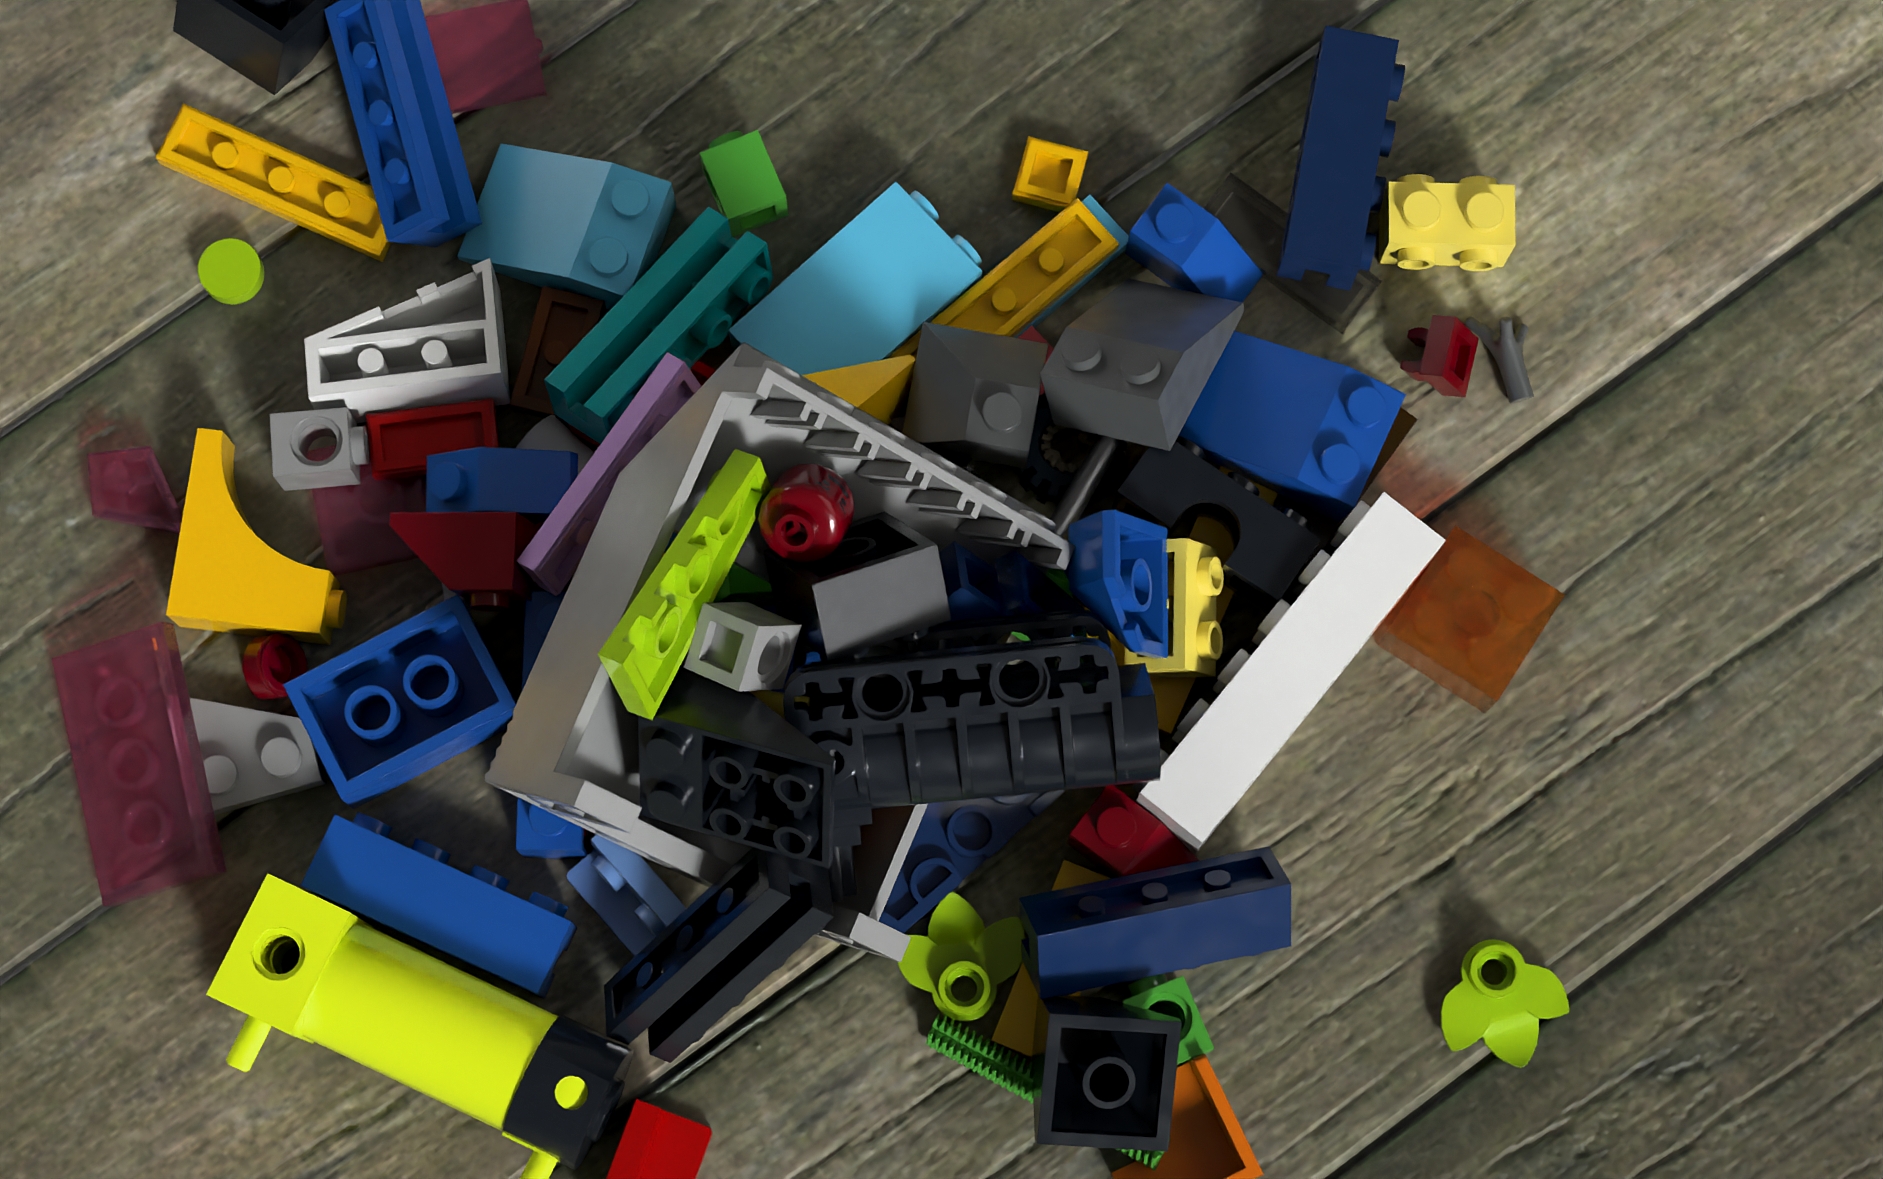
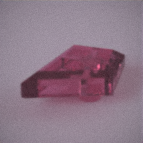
(132, 489)

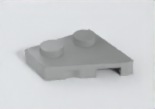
(253, 754)

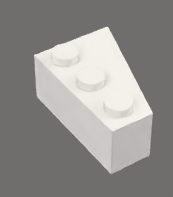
(417, 353)

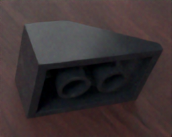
(257, 37)

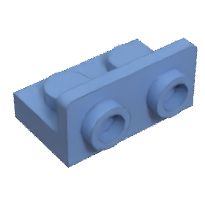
(625, 893)

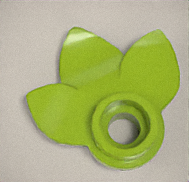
(963, 948)
(1502, 1013)

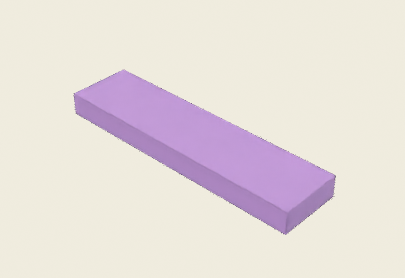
(563, 537)

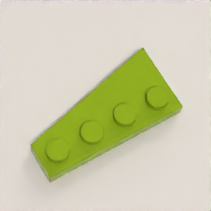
(662, 619)

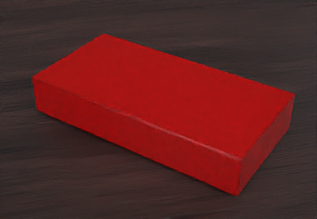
(405, 437)

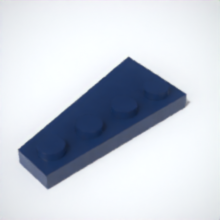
(951, 845)

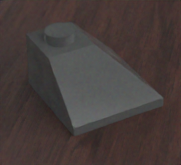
(975, 394)

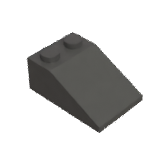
(1138, 362)

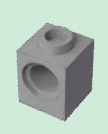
(296, 431)
(742, 646)

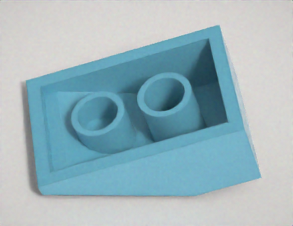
(569, 222)

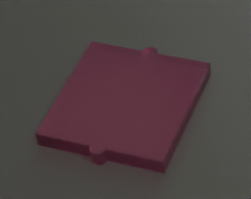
(487, 55)

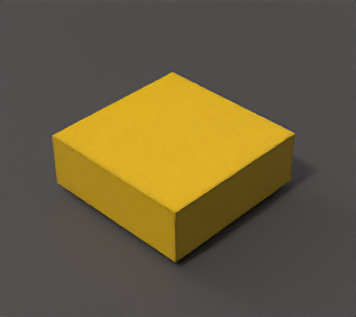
(1049, 174)

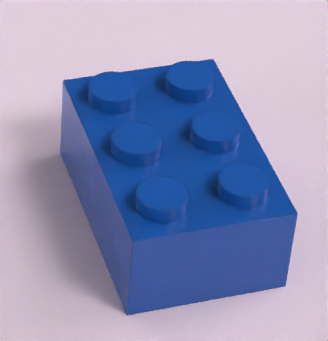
(403, 702)

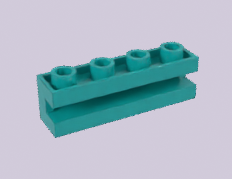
(673, 308)

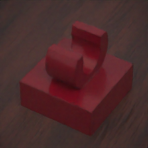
(1446, 357)

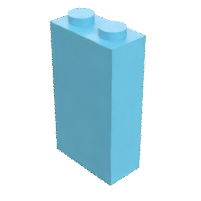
(863, 289)

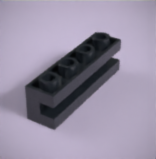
(717, 951)

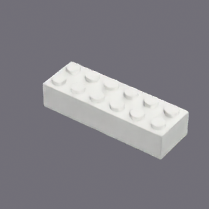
(1295, 664)

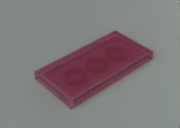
(138, 764)

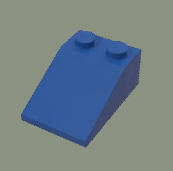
(1293, 423)

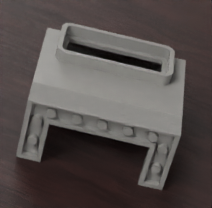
(570, 732)

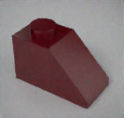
(472, 553)
(1125, 837)

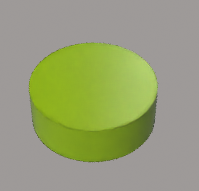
(231, 271)

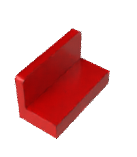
(659, 1145)

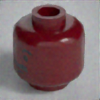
(806, 513)

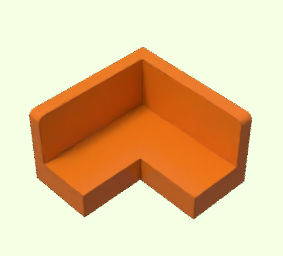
(1203, 1133)

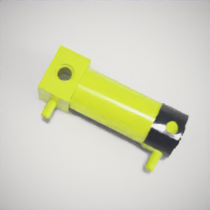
(420, 1024)

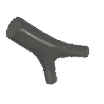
(1508, 354)

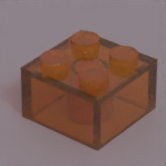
(1471, 620)

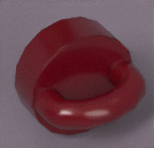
(271, 663)

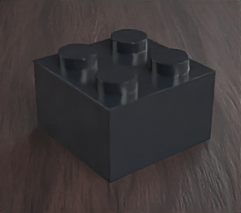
(870, 589)

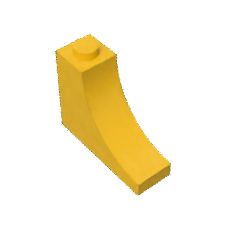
(231, 577)

